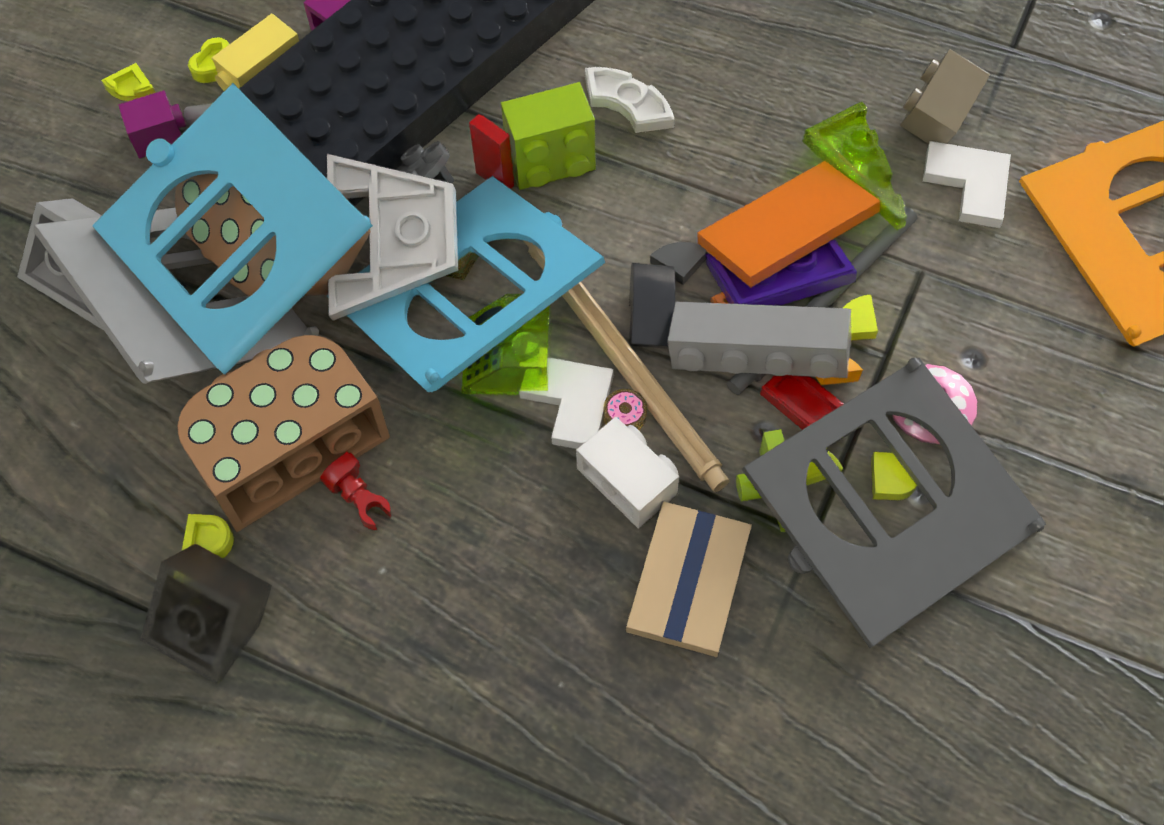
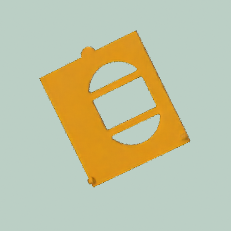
(1088, 226)

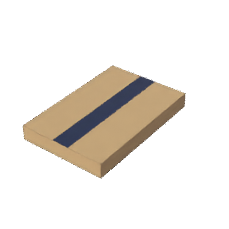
(689, 579)

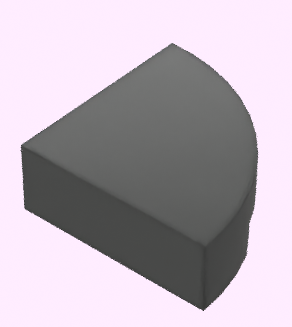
(683, 256)

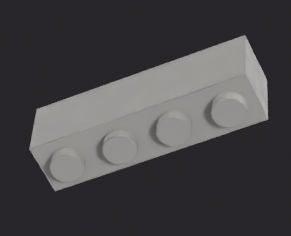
(760, 339)

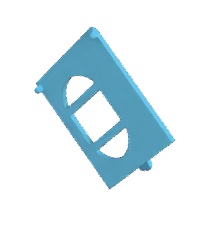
(298, 206)
(482, 216)

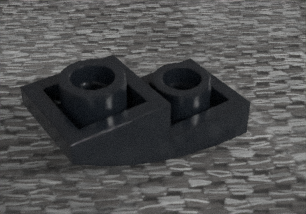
(651, 304)

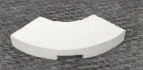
(633, 99)

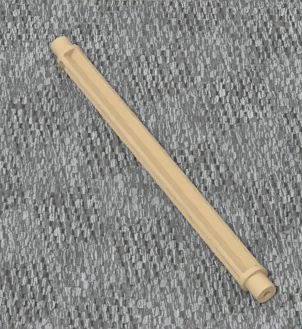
(642, 381)

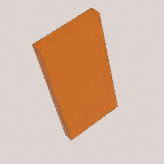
(788, 223)

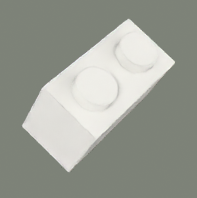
(628, 471)

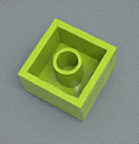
(550, 135)

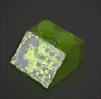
(517, 361)

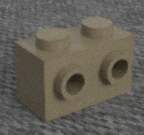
(944, 99)

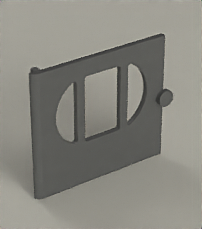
(910, 572)

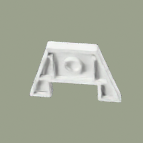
(409, 238)

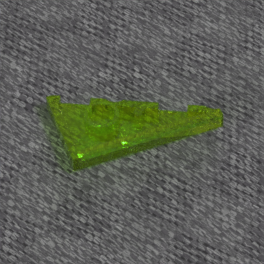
(854, 151)

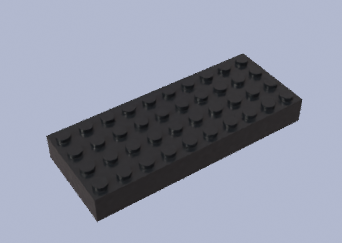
(397, 72)

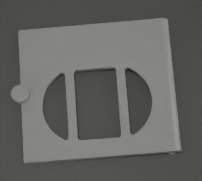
(129, 312)

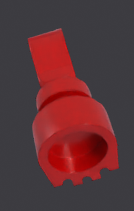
(342, 476)

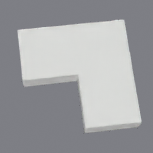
(978, 172)
(580, 396)

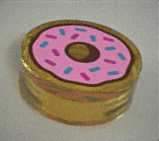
(627, 407)

